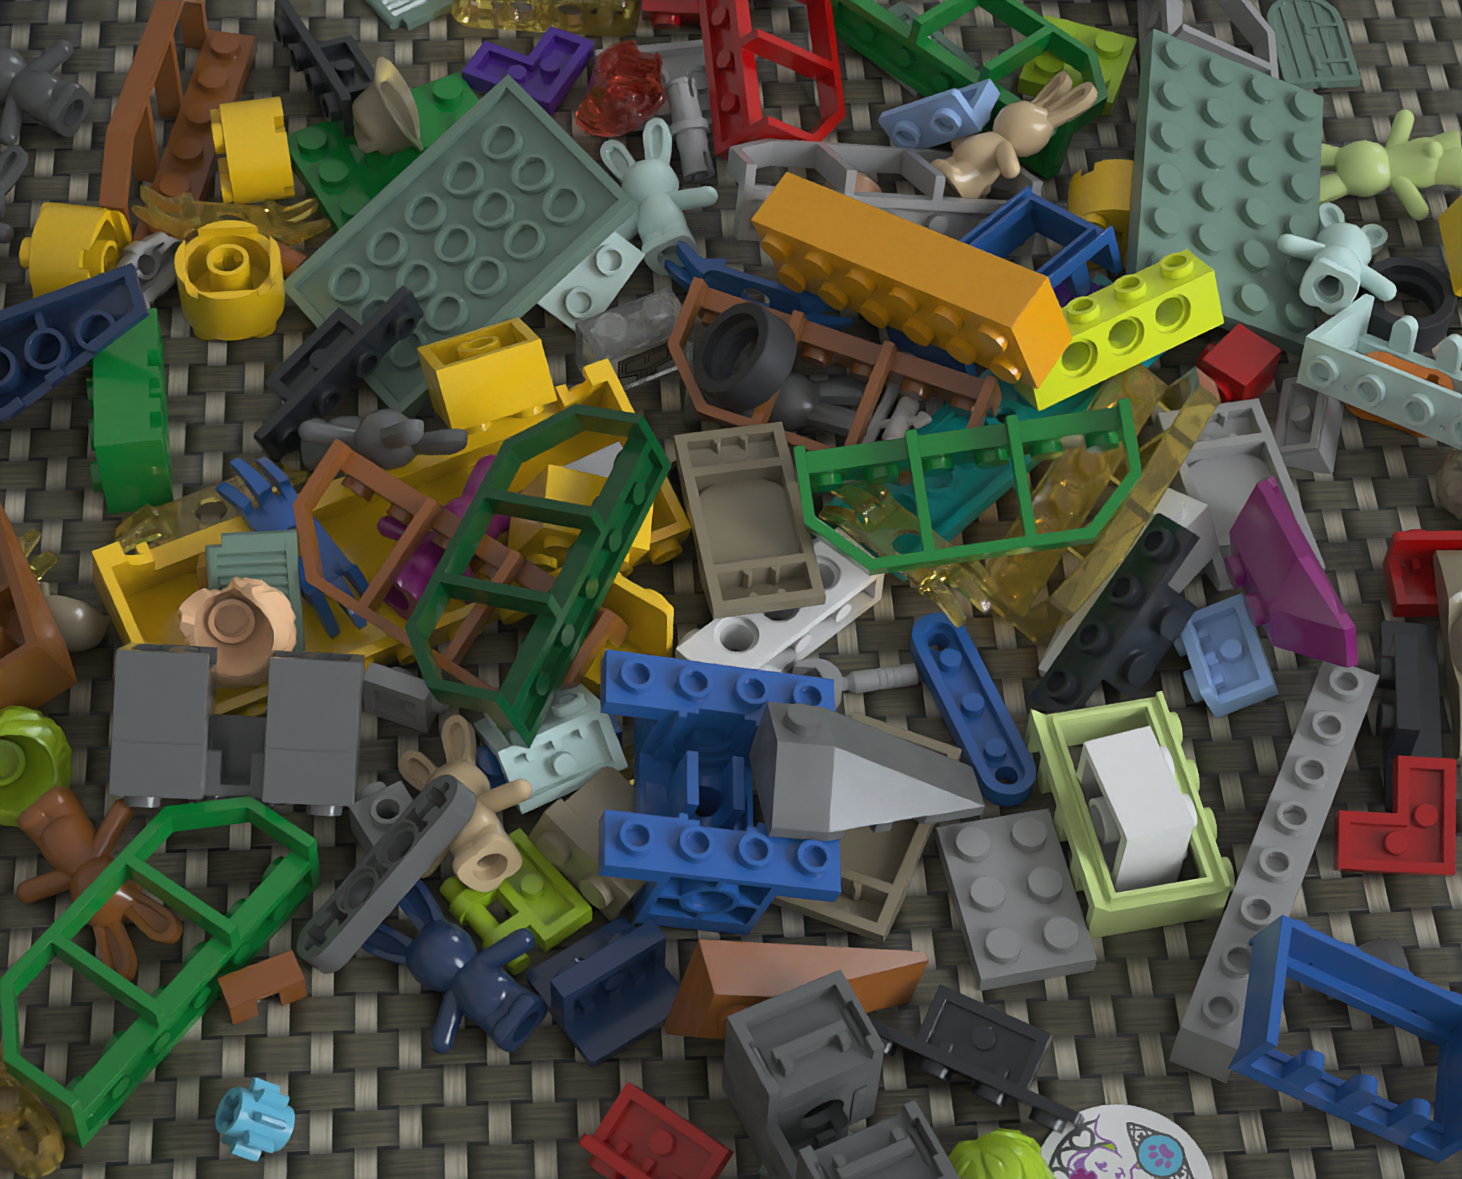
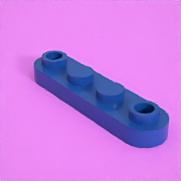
(973, 710)

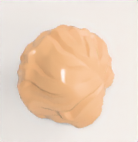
(245, 624)

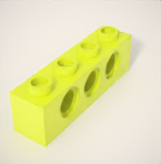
(1130, 324)

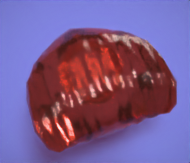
(621, 91)

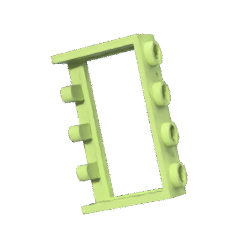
(1145, 907)

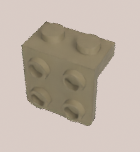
(570, 840)

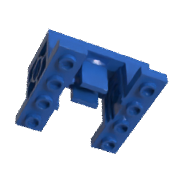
(691, 755)

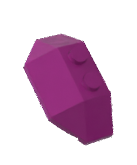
(1286, 582)

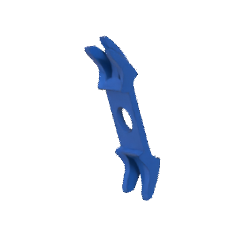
(734, 282)
(278, 514)

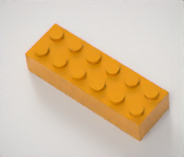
(913, 280)

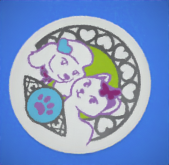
(1124, 1144)

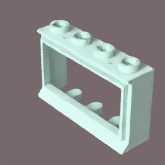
(1337, 370)

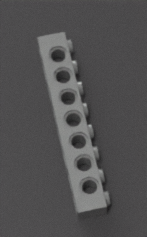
(1274, 864)

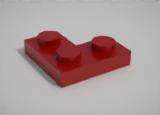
(1418, 832)

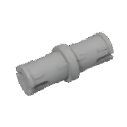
(689, 129)

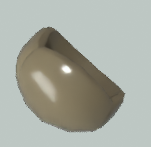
(77, 621)

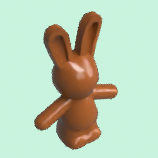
(79, 856)

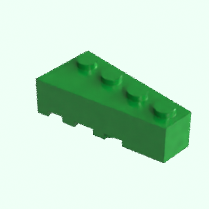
(131, 420)

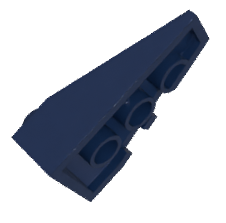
(63, 331)

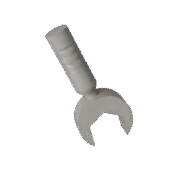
(860, 680)

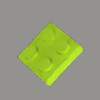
(1113, 52)

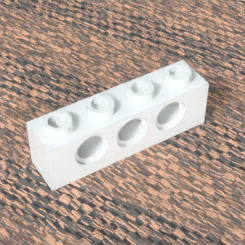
(783, 643)

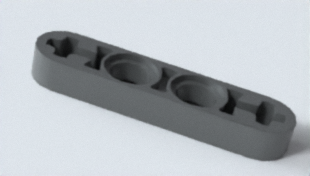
(343, 921)

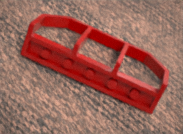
(733, 78)

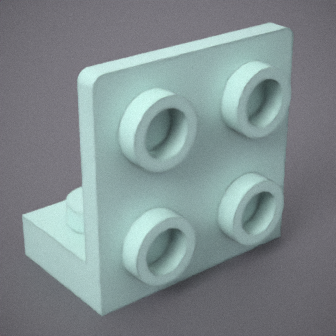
(593, 282)
(566, 751)

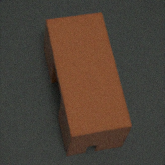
(264, 979)

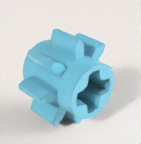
(255, 1119)

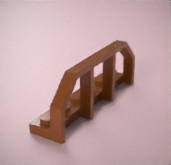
(190, 151)
(822, 346)
(419, 516)

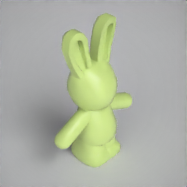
(1405, 165)

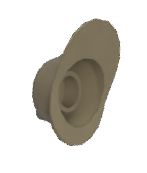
(386, 113)

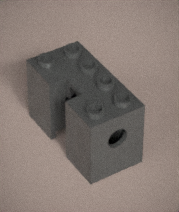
(178, 748)
(809, 1070)

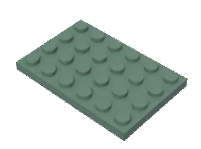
(1225, 172)
(470, 230)

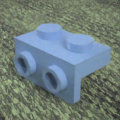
(941, 116)
(1225, 658)

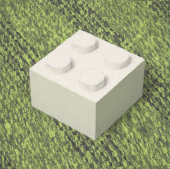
(1136, 808)

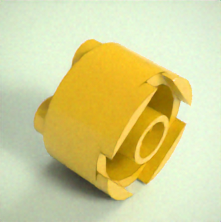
(255, 149)
(1104, 199)
(72, 245)
(230, 282)

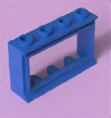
(1010, 228)
(1373, 986)

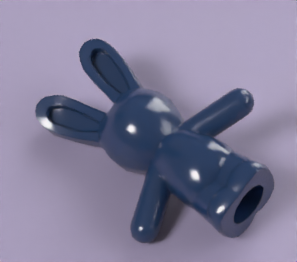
(473, 982)

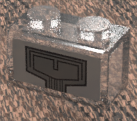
(633, 338)

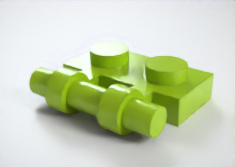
(534, 896)

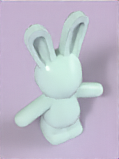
(656, 193)
(1338, 261)

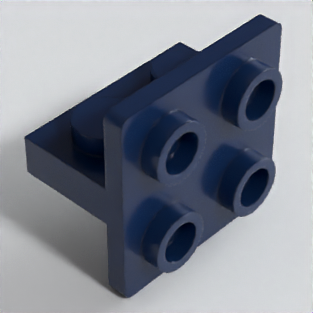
(608, 988)

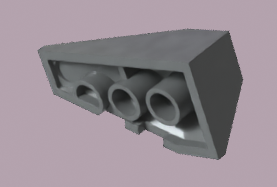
(837, 774)

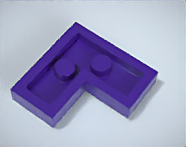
(543, 74)

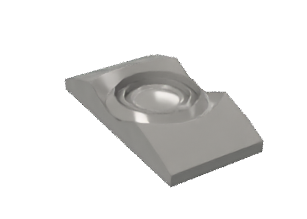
(1226, 466)

